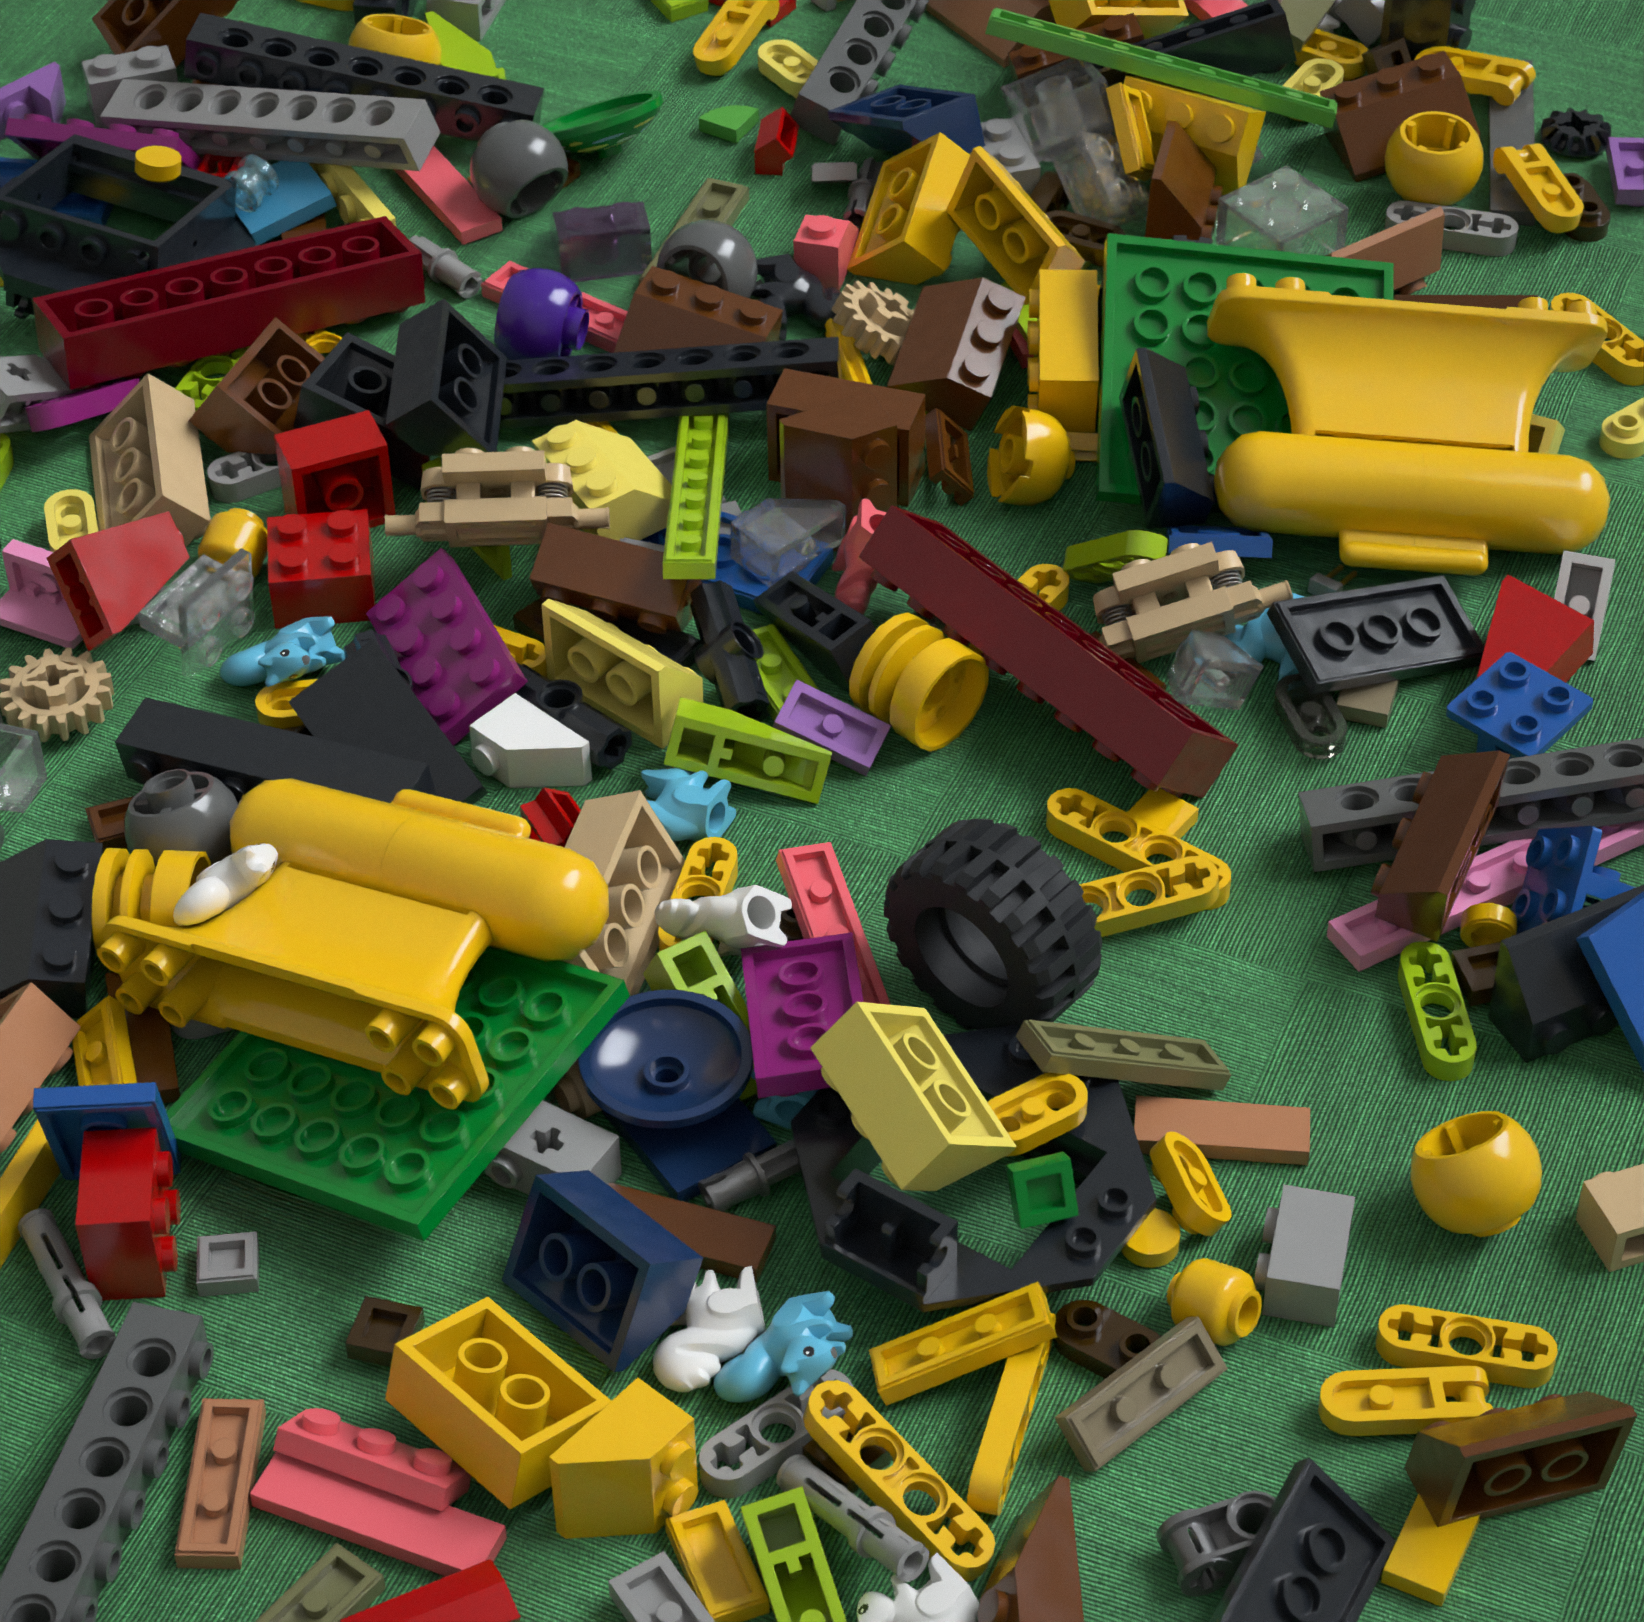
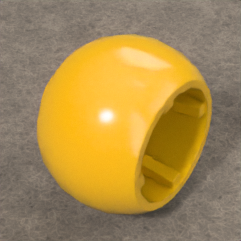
(398, 37)
(1434, 158)
(1476, 1173)

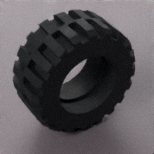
(992, 926)

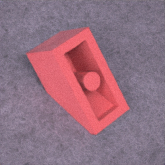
(825, 248)

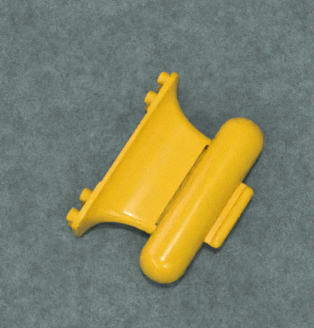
(1408, 427)
(365, 930)

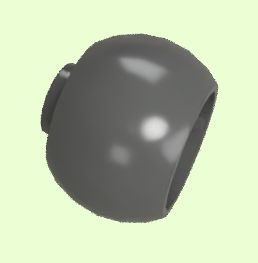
(518, 168)
(701, 245)
(181, 814)

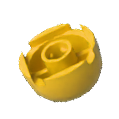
(1030, 458)

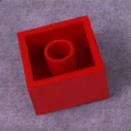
(336, 468)
(320, 566)
(127, 1213)

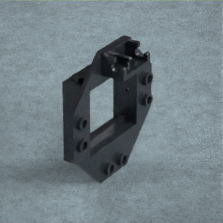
(58, 252)
(916, 1249)

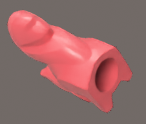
(856, 583)

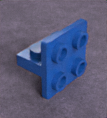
(1518, 708)
(1563, 876)

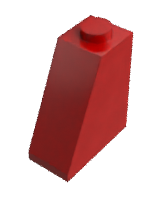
(116, 573)
(1537, 631)

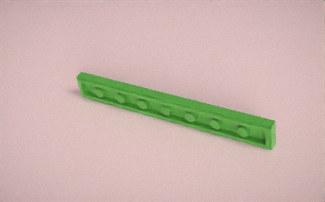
(1162, 67)

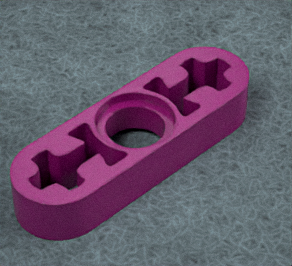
(79, 405)

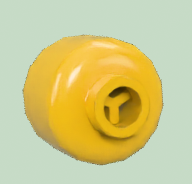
(235, 530)
(1220, 1297)

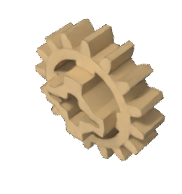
(873, 319)
(56, 693)

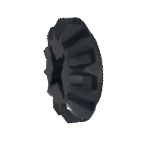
(1562, 131)

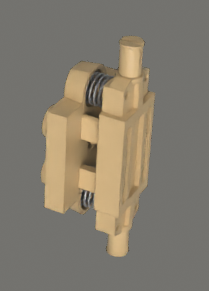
(495, 500)
(1168, 597)

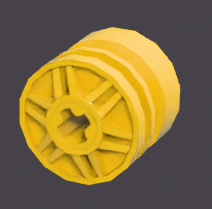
(918, 681)
(135, 889)

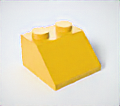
(626, 1468)

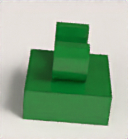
(1042, 1190)

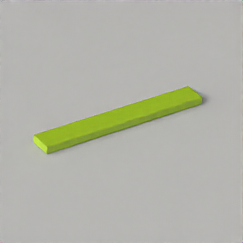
(696, 497)

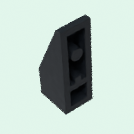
(817, 625)

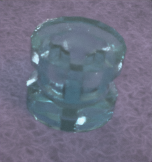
(254, 180)

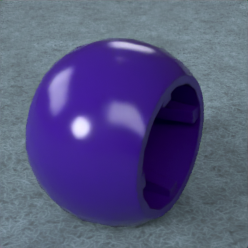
(540, 316)

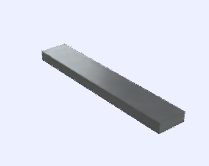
(1509, 127)

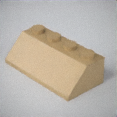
(150, 461)
(640, 873)

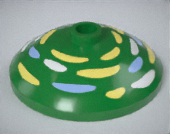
(605, 124)

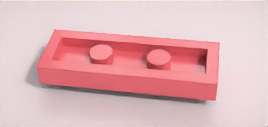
(373, 1458)

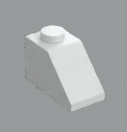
(1585, 587)
(528, 747)

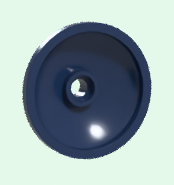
(668, 1060)

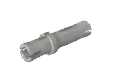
(87, 1327)
(893, 1549)

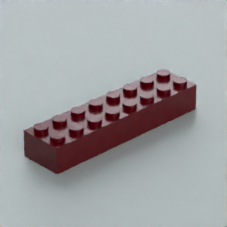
(227, 301)
(1047, 654)

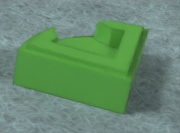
(729, 122)

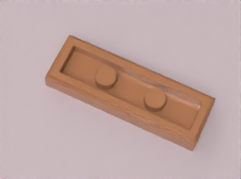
(1227, 1128)
(220, 1484)

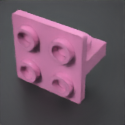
(34, 597)

